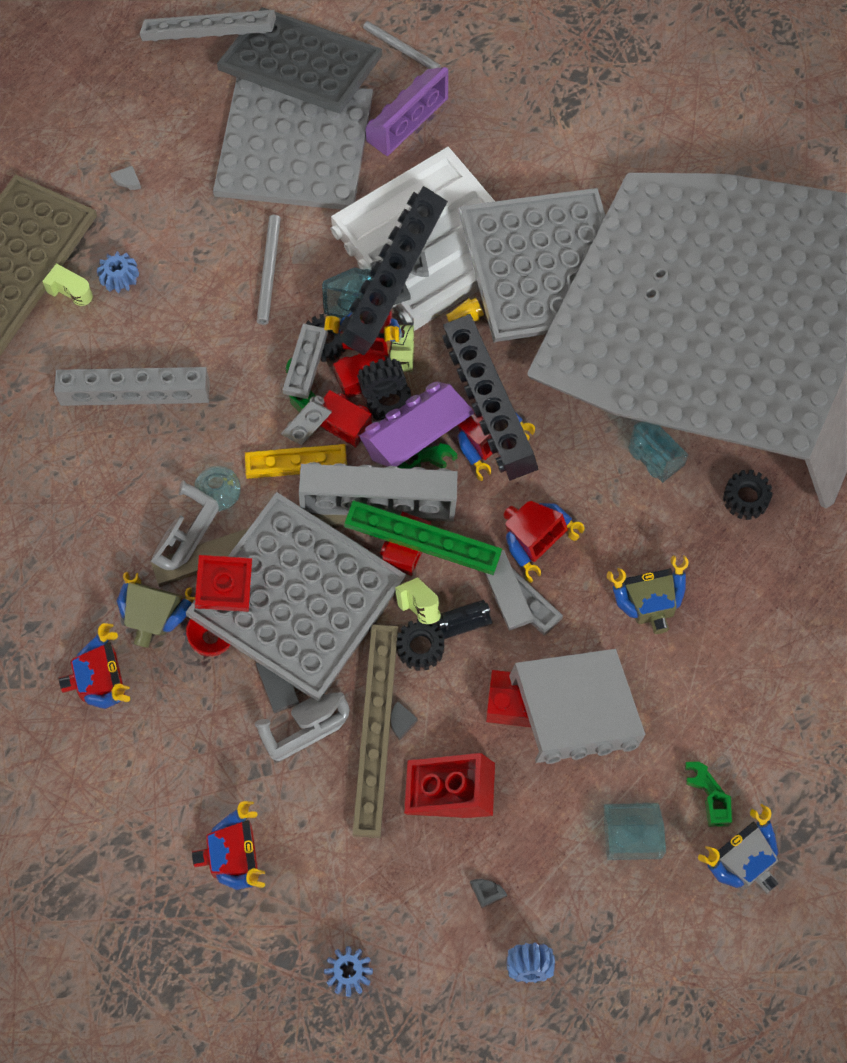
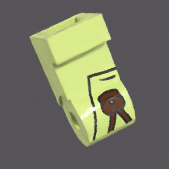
(69, 284)
(404, 349)
(419, 599)

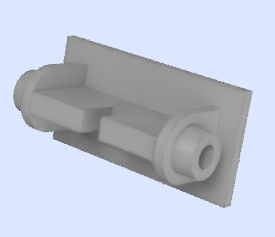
(307, 421)

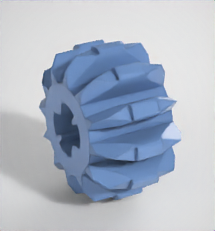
(118, 272)
(530, 962)
(338, 974)

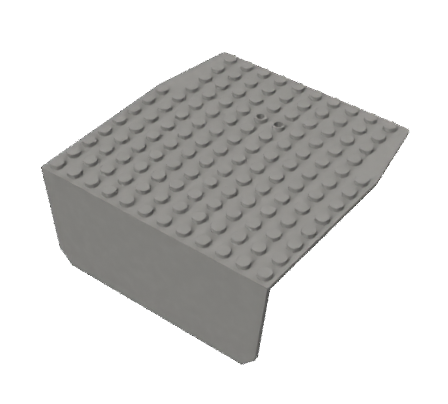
(739, 325)

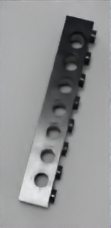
(392, 271)
(490, 398)

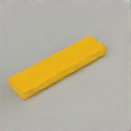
(289, 461)

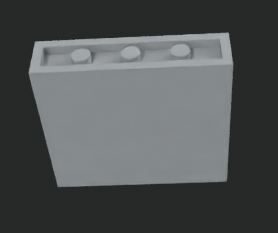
(578, 705)

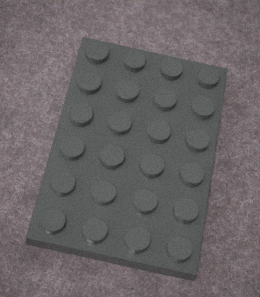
(302, 62)

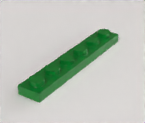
(423, 537)

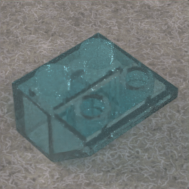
(656, 450)

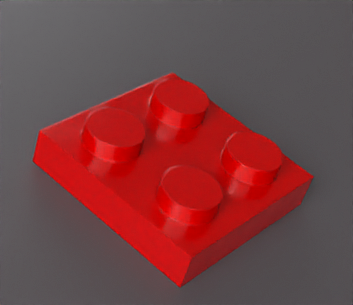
(223, 583)

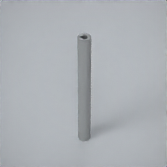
(401, 46)

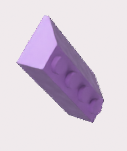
(408, 110)
(415, 424)

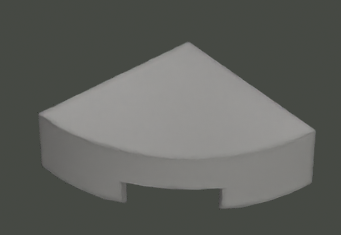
(126, 178)
(420, 267)

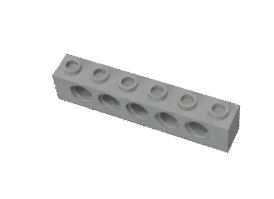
(132, 386)

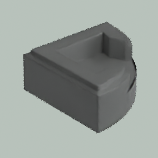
(402, 720)
(487, 891)

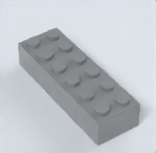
(392, 489)

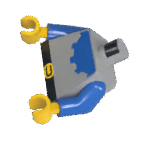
(747, 855)

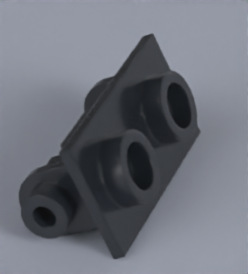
(464, 619)

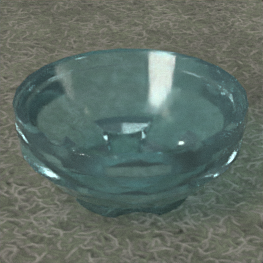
(224, 495)

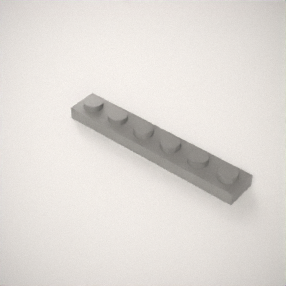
(208, 25)

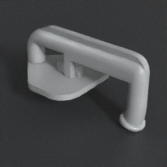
(194, 534)
(314, 718)

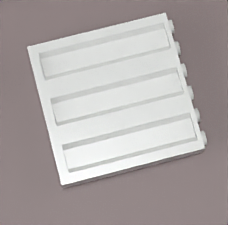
(370, 220)

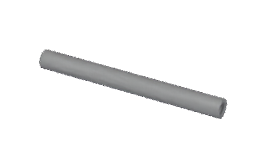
(268, 270)

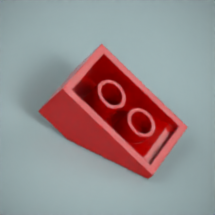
(450, 786)

